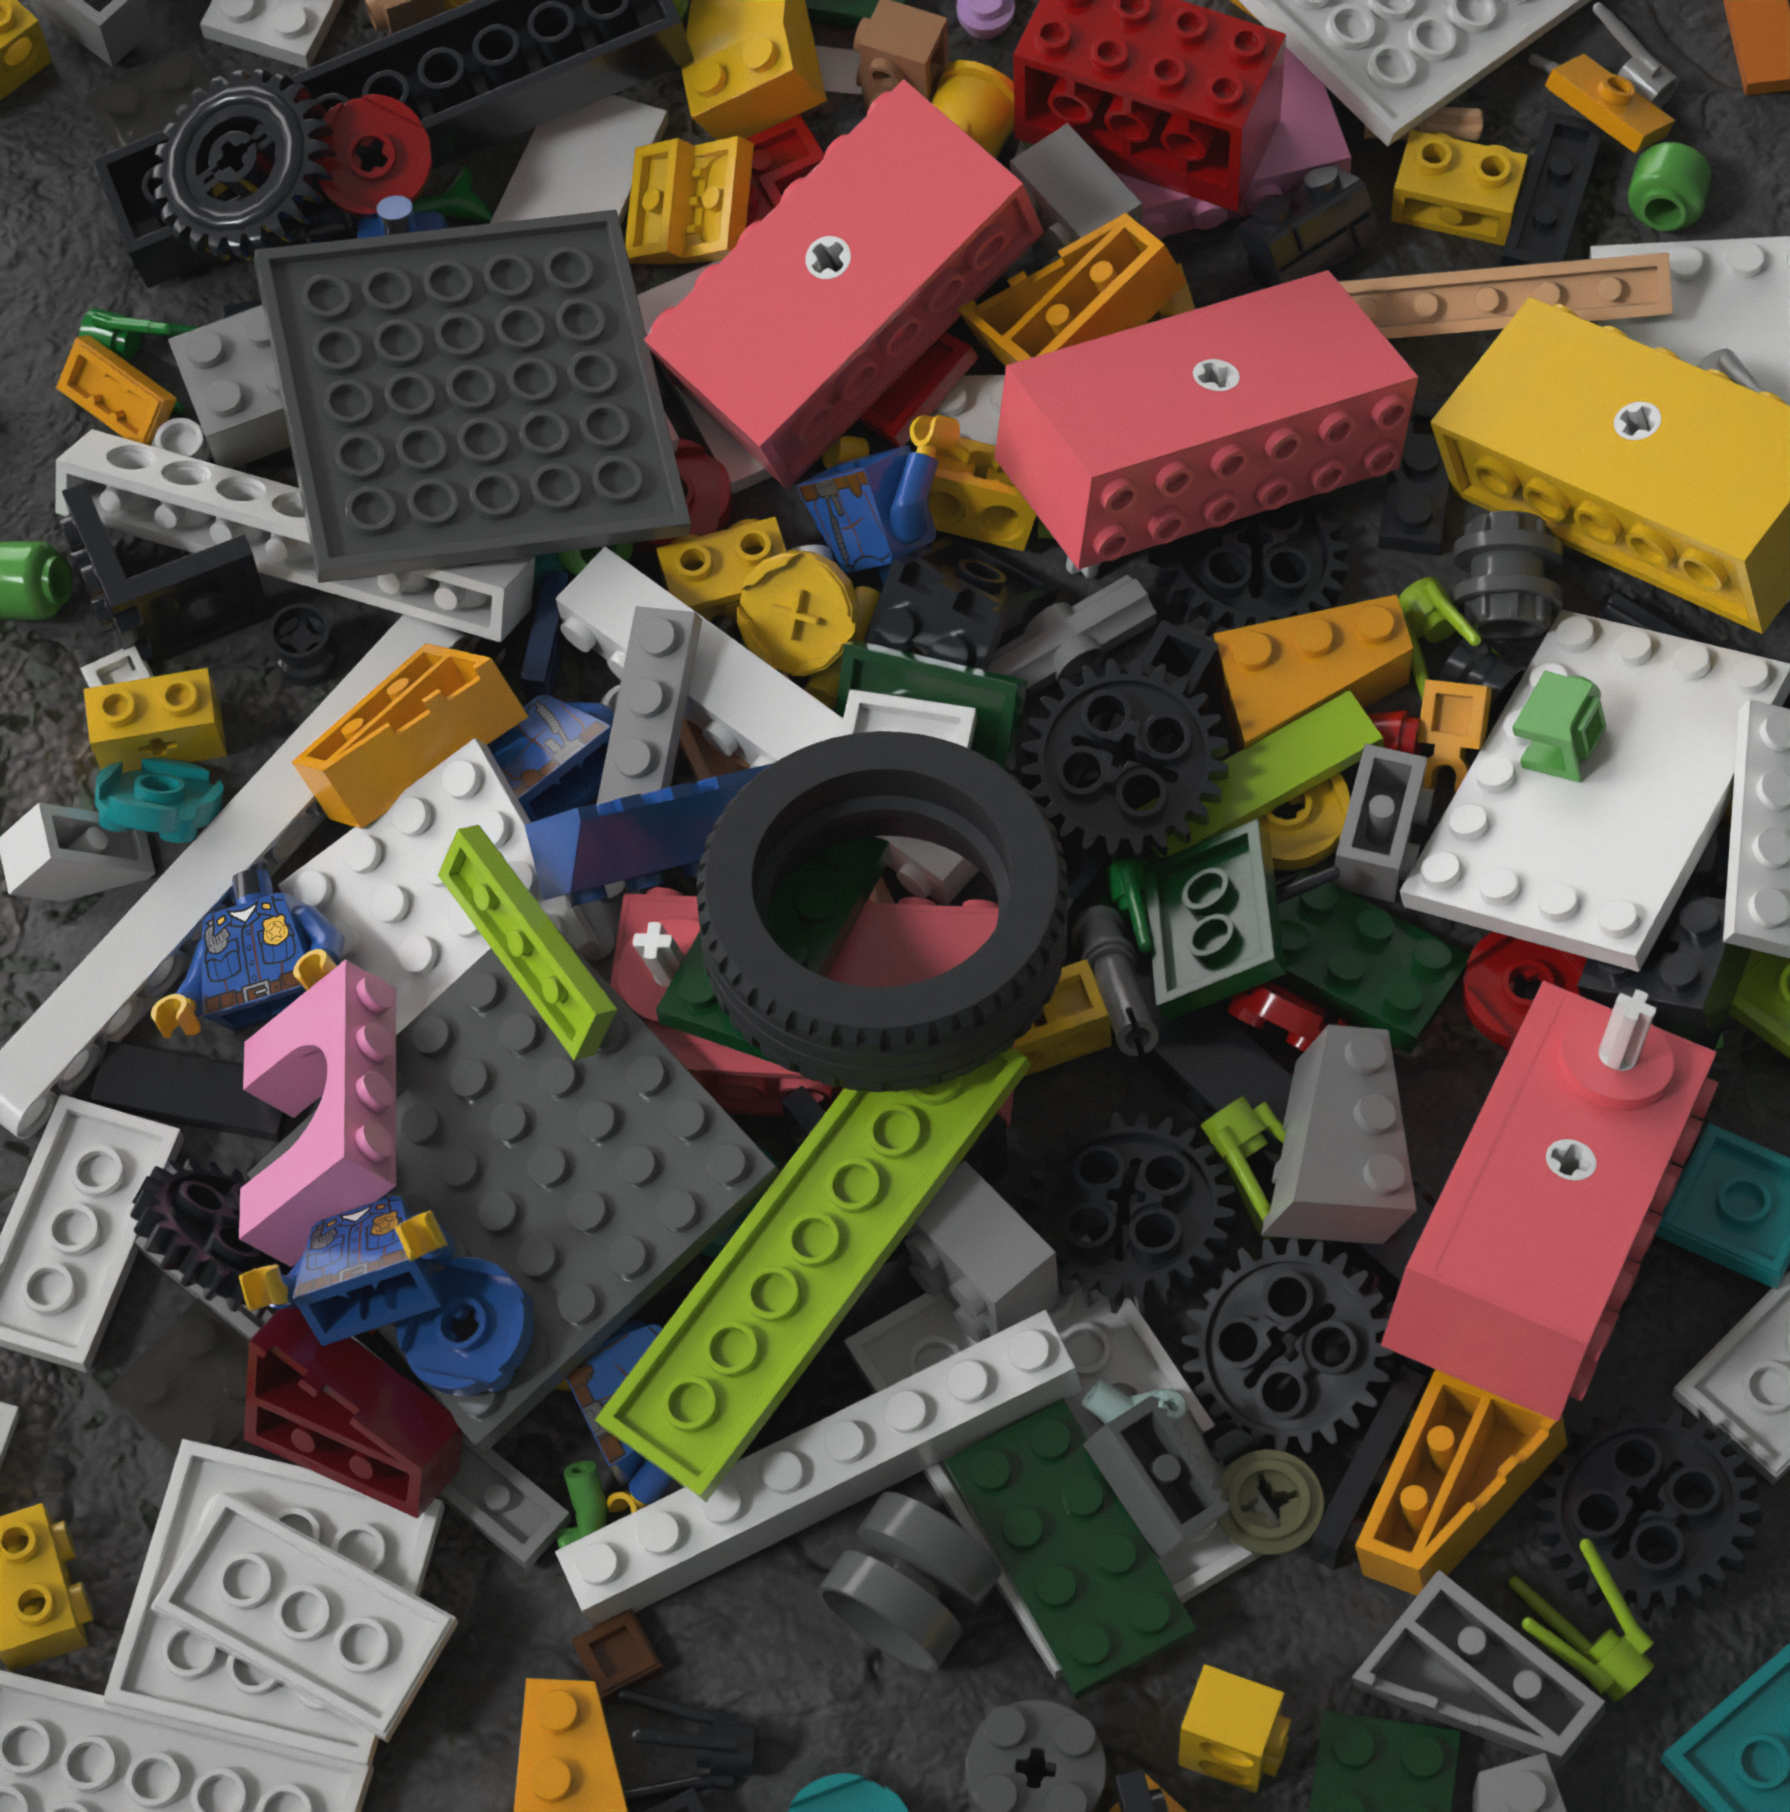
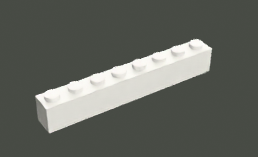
(735, 700)
(821, 1470)

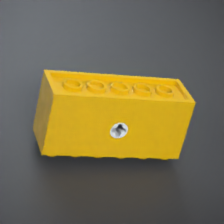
(1629, 459)

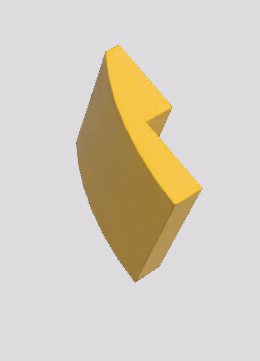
(688, 200)

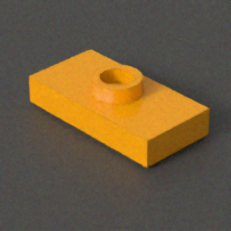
(1609, 102)
(115, 391)

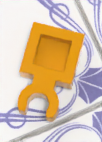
(1452, 719)

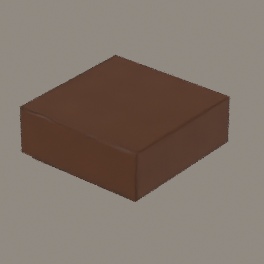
(617, 1655)

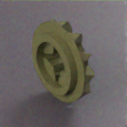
(1284, 1478)

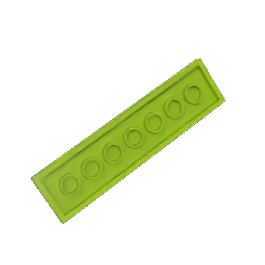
(797, 1270)

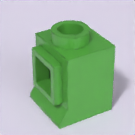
(1563, 722)

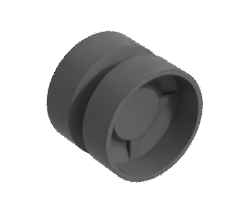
(914, 1573)

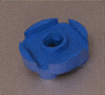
(496, 1348)

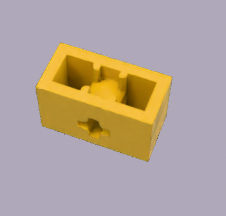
(155, 718)

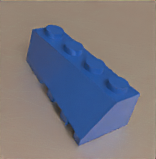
(629, 838)

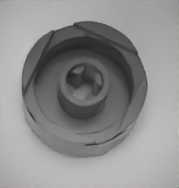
(1029, 1738)

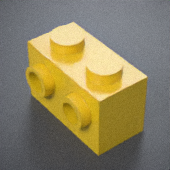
(1458, 187)
(711, 568)
(38, 1602)

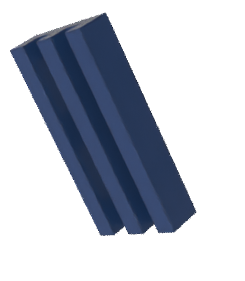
(545, 641)

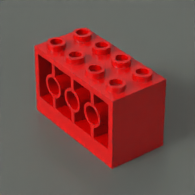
(1154, 90)

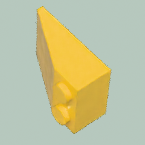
(750, 65)

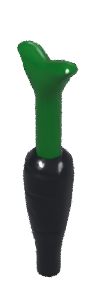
(337, 225)

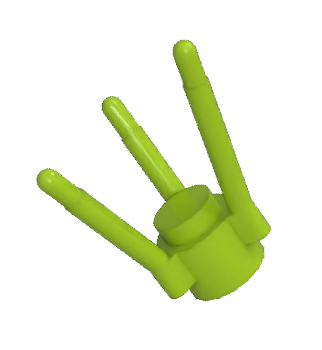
(1432, 616)
(1237, 1136)
(1612, 1661)

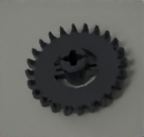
(245, 163)

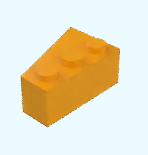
(1094, 290)
(1302, 661)
(406, 730)
(1452, 1481)
(566, 1751)

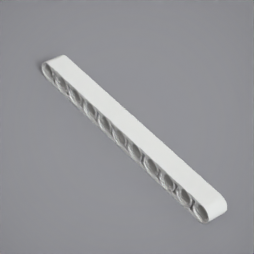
(162, 930)

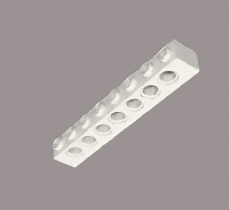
(205, 504)

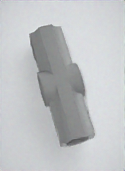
(1070, 637)

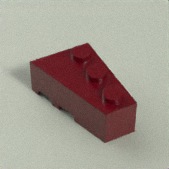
(347, 1416)

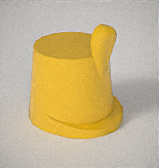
(977, 102)

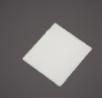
(839, 69)

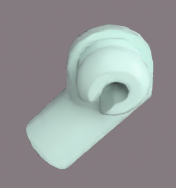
(1109, 1402)

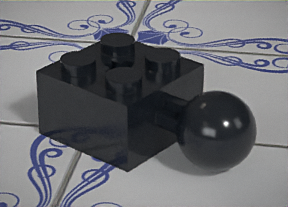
(1690, 967)

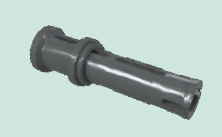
(1100, 938)

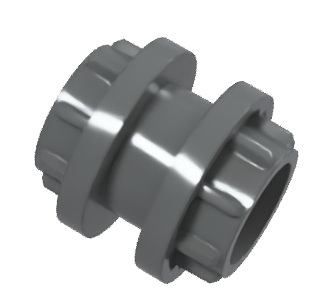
(1507, 569)

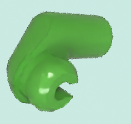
(587, 1501)

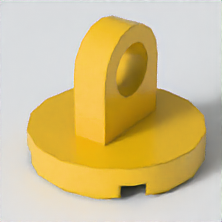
(798, 612)

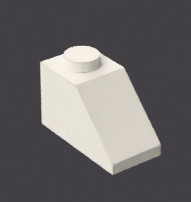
(68, 855)

